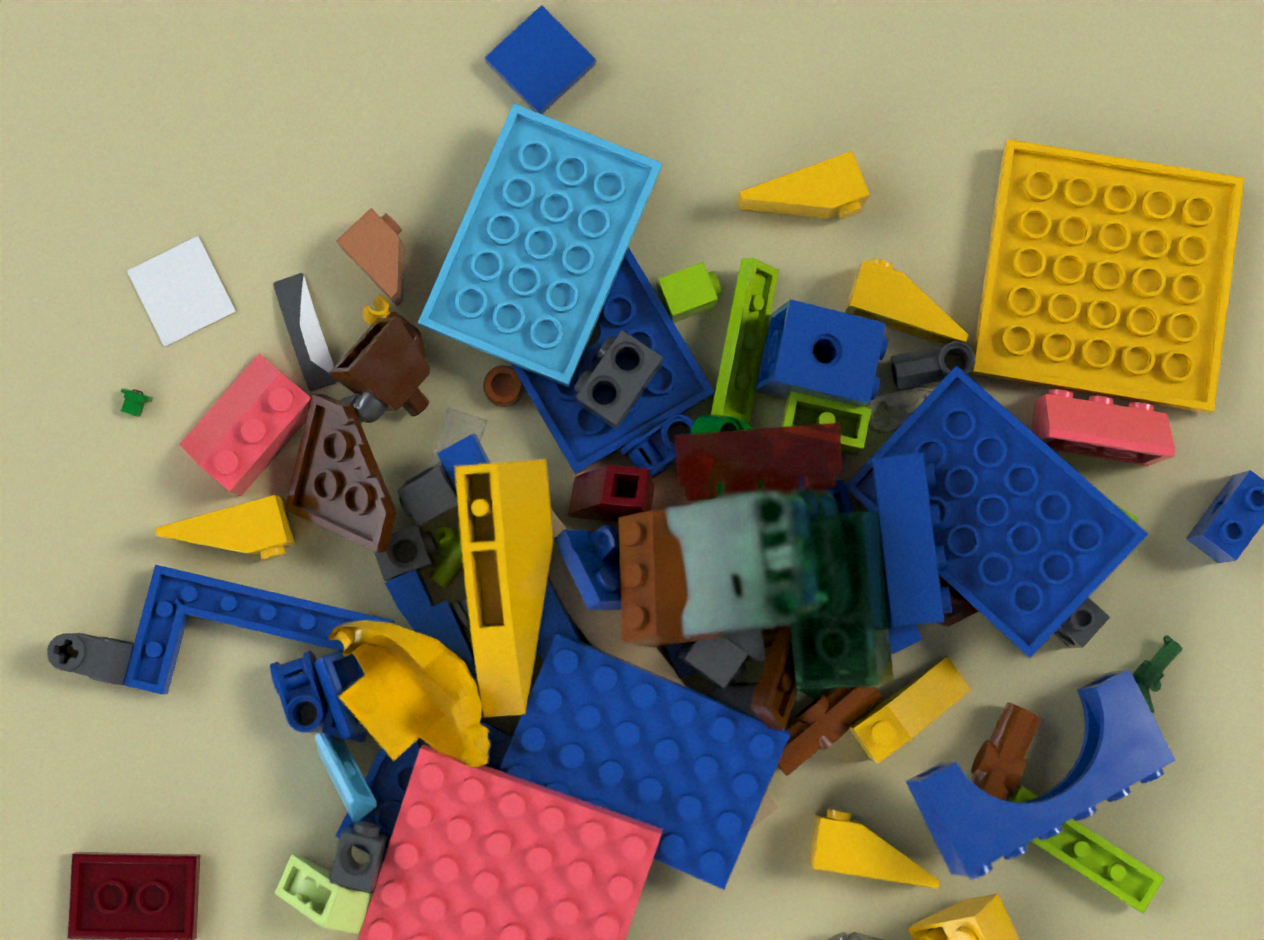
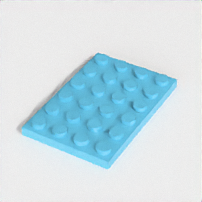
(540, 245)

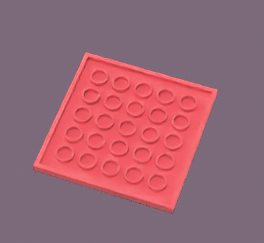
(505, 861)

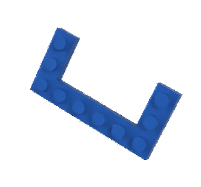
(179, 593)

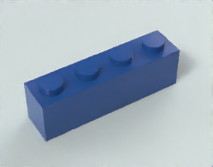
(908, 539)

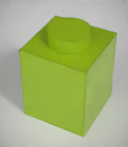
(689, 291)

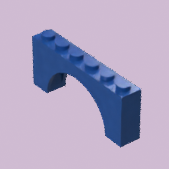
(1117, 751)

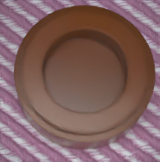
(503, 386)

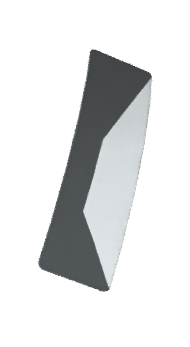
(305, 331)

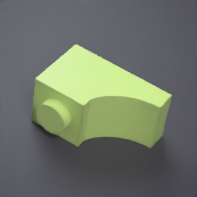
(327, 904)

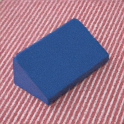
(335, 676)

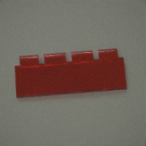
(767, 454)

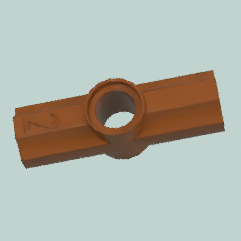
(824, 723)
(1002, 759)

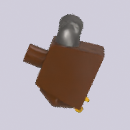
(384, 366)

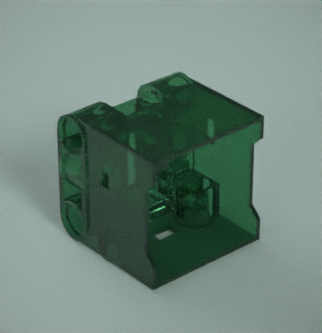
(773, 552)

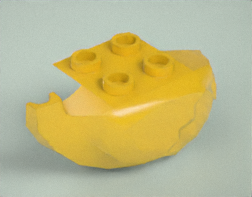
(413, 692)

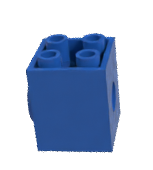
(844, 347)

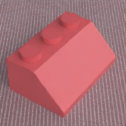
(248, 426)
(1102, 429)

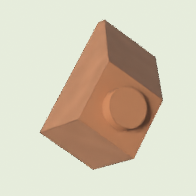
(377, 251)

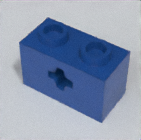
(1231, 518)

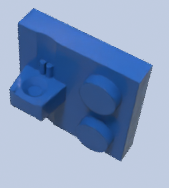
(594, 565)

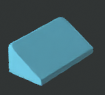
(345, 776)

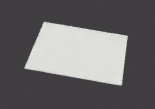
(181, 291)

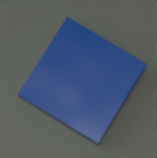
(540, 60)

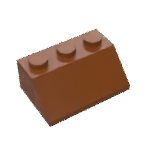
(652, 582)

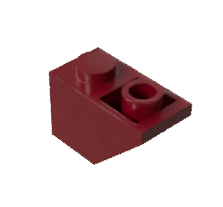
(611, 493)

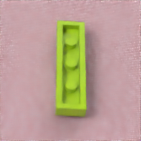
(745, 339)
(1099, 860)

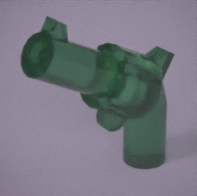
(1150, 672)

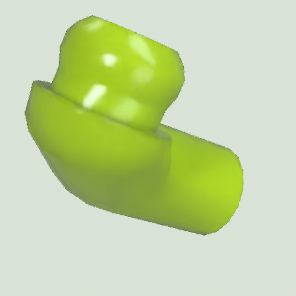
(451, 553)

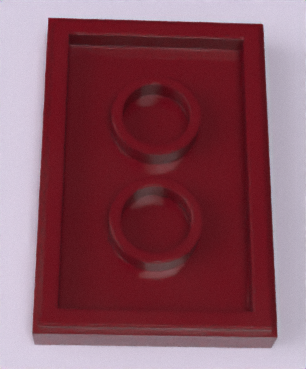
(134, 896)

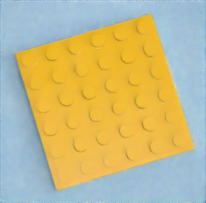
(1108, 276)

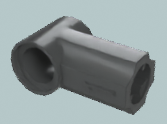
(928, 366)

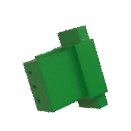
(134, 402)

